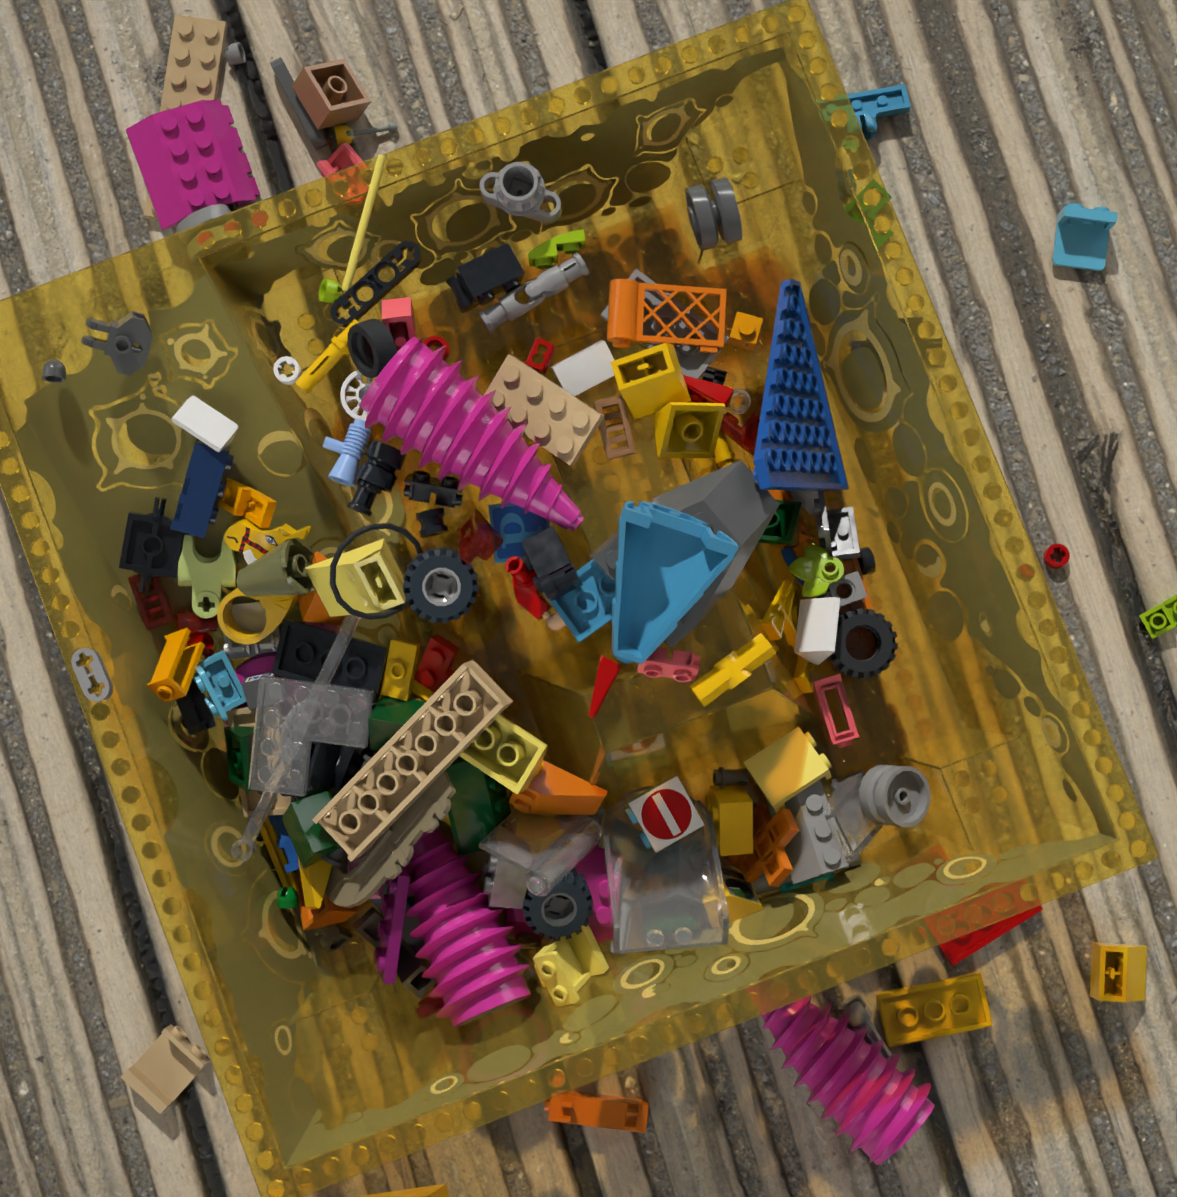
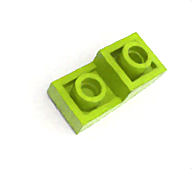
(546, 253)
(1161, 617)

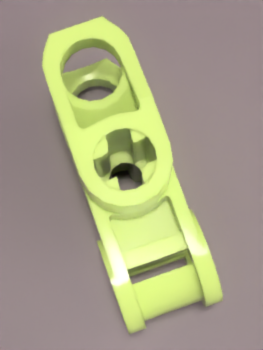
(206, 575)

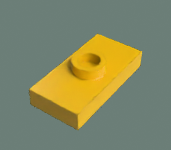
(400, 669)

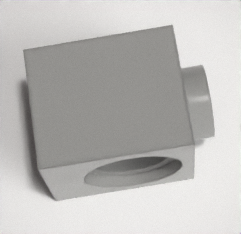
(855, 585)

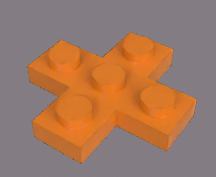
(769, 841)

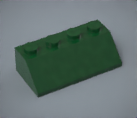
(476, 806)

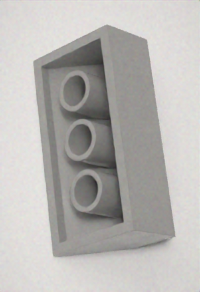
(814, 847)

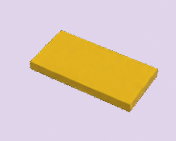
(933, 1009)

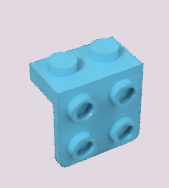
(1082, 237)
(221, 683)

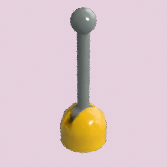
(345, 134)

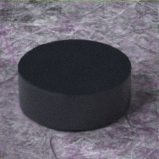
(867, 561)

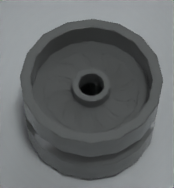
(713, 213)

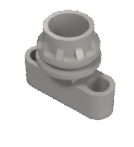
(520, 192)

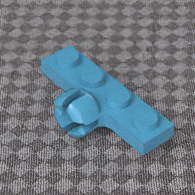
(876, 104)

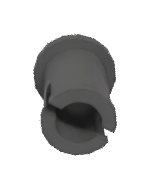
(730, 777)

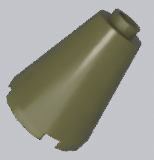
(278, 571)

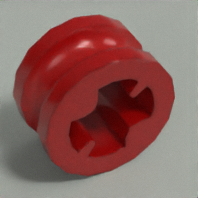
(1050, 550)

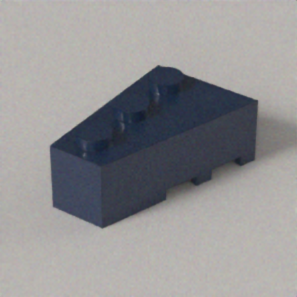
(201, 489)

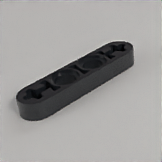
(372, 280)

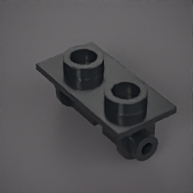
(423, 485)
(195, 710)

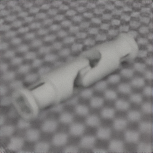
(547, 284)

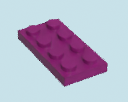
(391, 927)

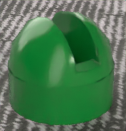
(287, 898)

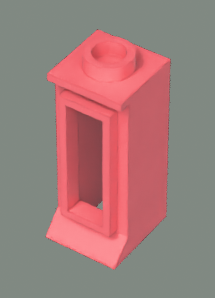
(843, 738)

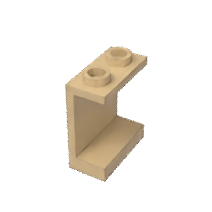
(166, 1068)

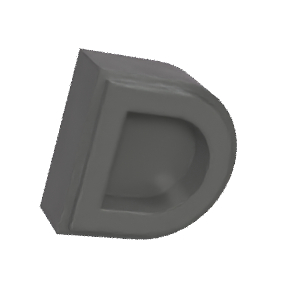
(335, 938)

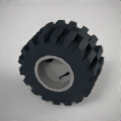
(440, 585)

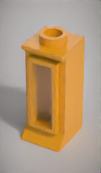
(175, 667)

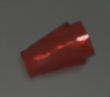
(196, 624)

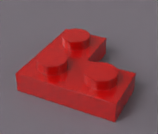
(436, 663)

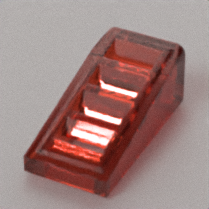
(145, 613)

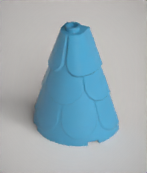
(660, 574)

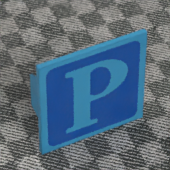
(514, 528)

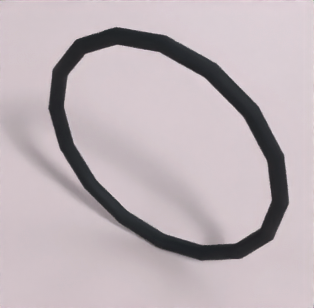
(344, 544)

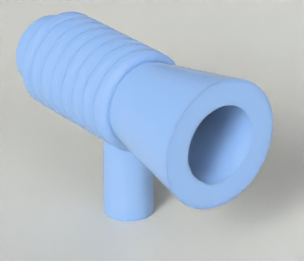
(351, 453)

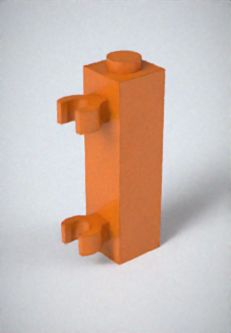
(598, 1111)

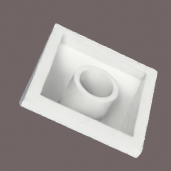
(817, 628)

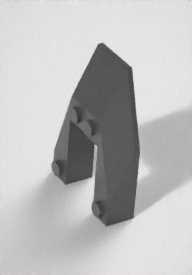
(729, 504)

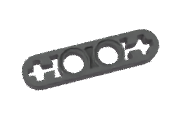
(286, 82)

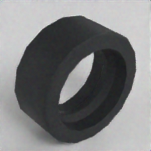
(370, 346)

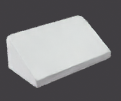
(205, 423)

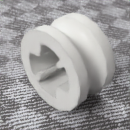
(282, 377)

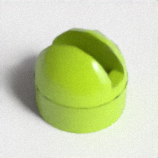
(329, 291)

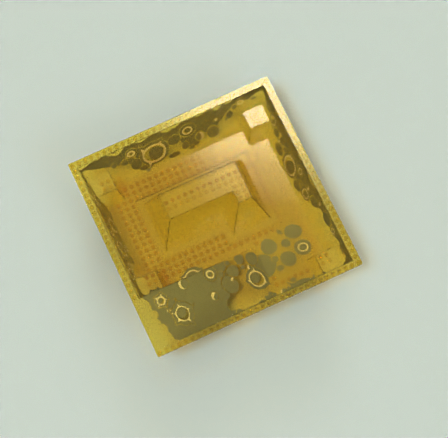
(982, 692)

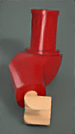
(528, 595)

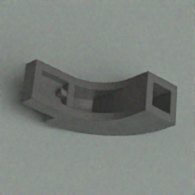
(409, 967)

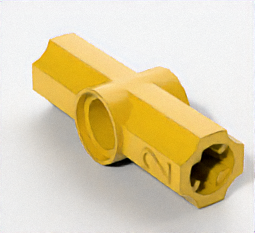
(732, 669)

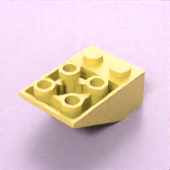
(364, 577)

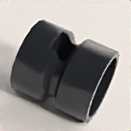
(381, 466)

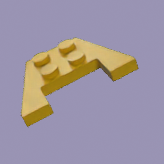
(783, 617)

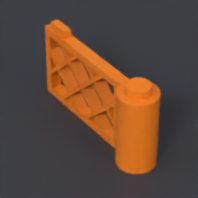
(628, 307)

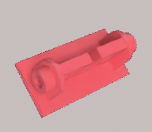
(682, 667)

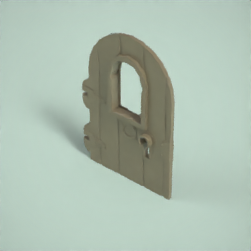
(391, 848)

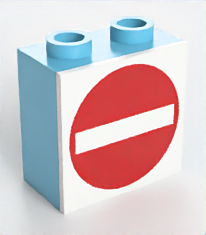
(664, 814)

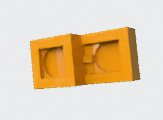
(248, 502)

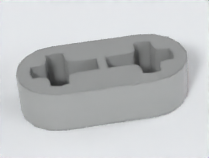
(86, 678)

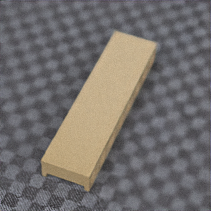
(413, 759)

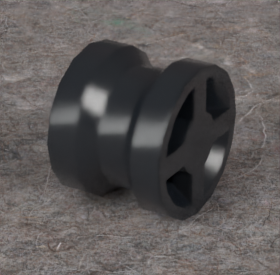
(432, 522)

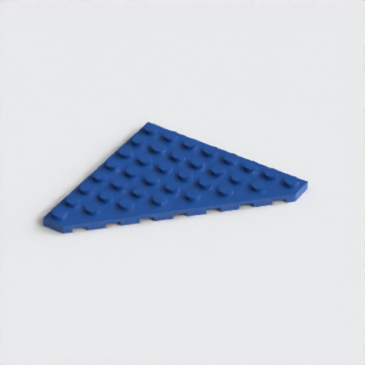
(796, 427)

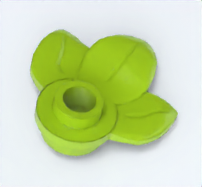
(813, 572)

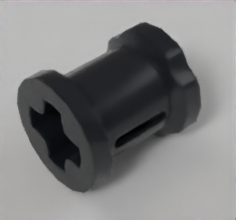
(364, 498)

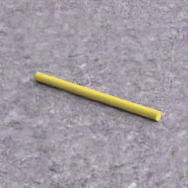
(363, 224)

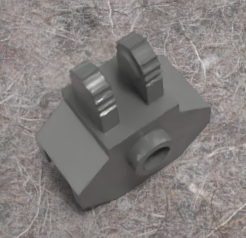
(120, 340)

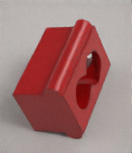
(547, 356)

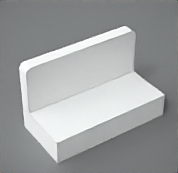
(585, 368)

